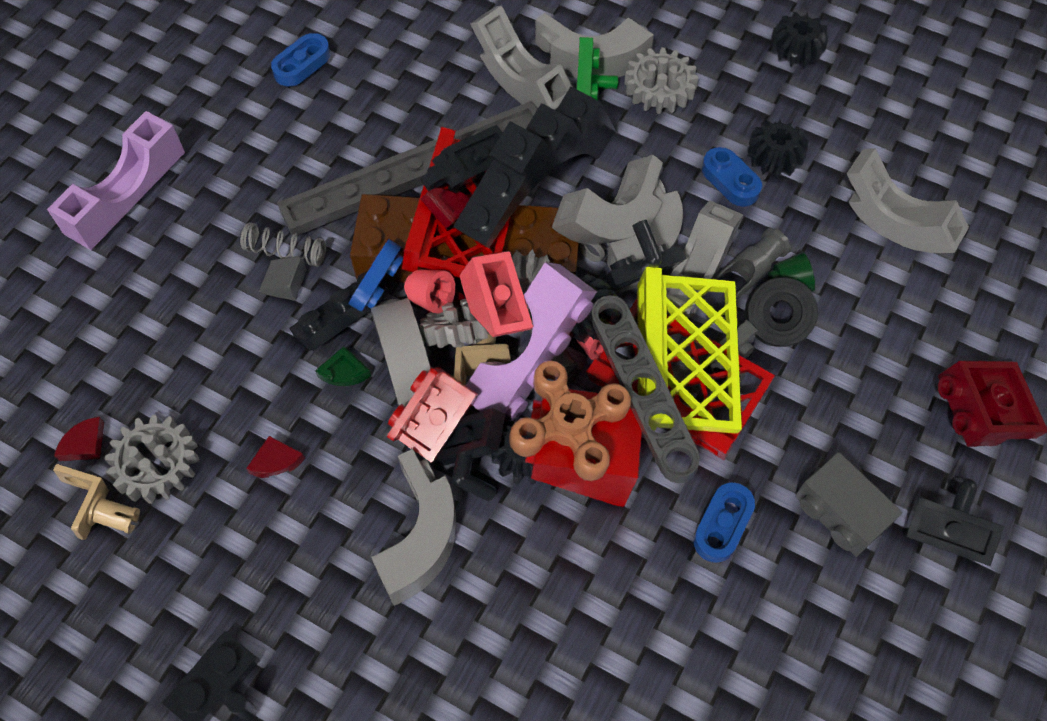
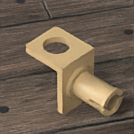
(469, 357)
(95, 506)

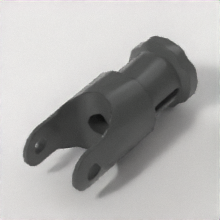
(757, 259)

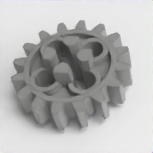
(668, 91)
(452, 326)
(150, 480)

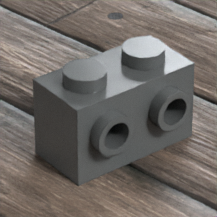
(847, 504)

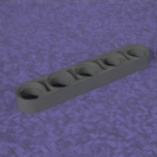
(645, 406)

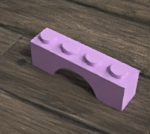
(146, 155)
(556, 304)

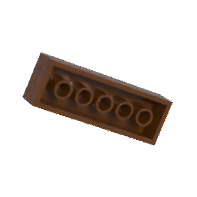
(392, 218)

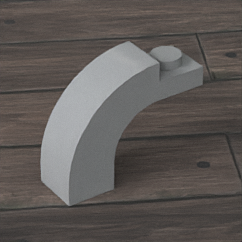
(615, 47)
(514, 67)
(900, 217)
(594, 221)
(664, 227)
(705, 249)
(401, 345)
(424, 552)

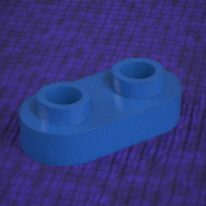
(300, 59)
(727, 172)
(386, 262)
(723, 524)

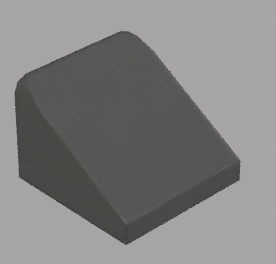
(284, 278)

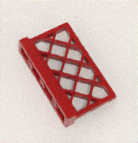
(424, 226)
(717, 443)

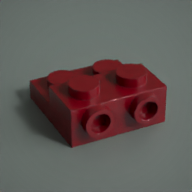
(990, 402)

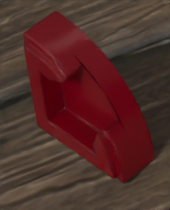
(445, 204)
(82, 441)
(274, 459)

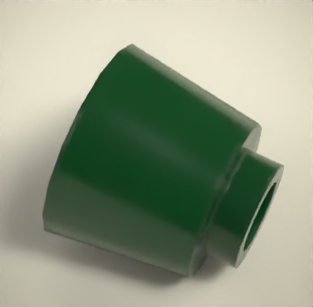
(797, 268)

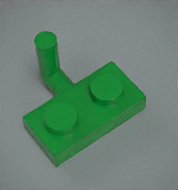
(589, 60)

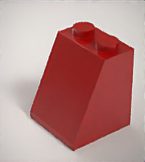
(621, 439)

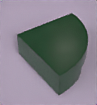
(343, 369)

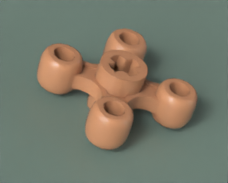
(575, 434)

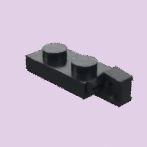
(462, 161)
(330, 318)

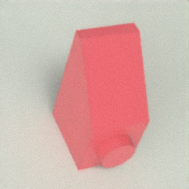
(495, 294)

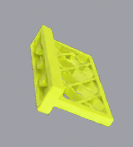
(653, 326)

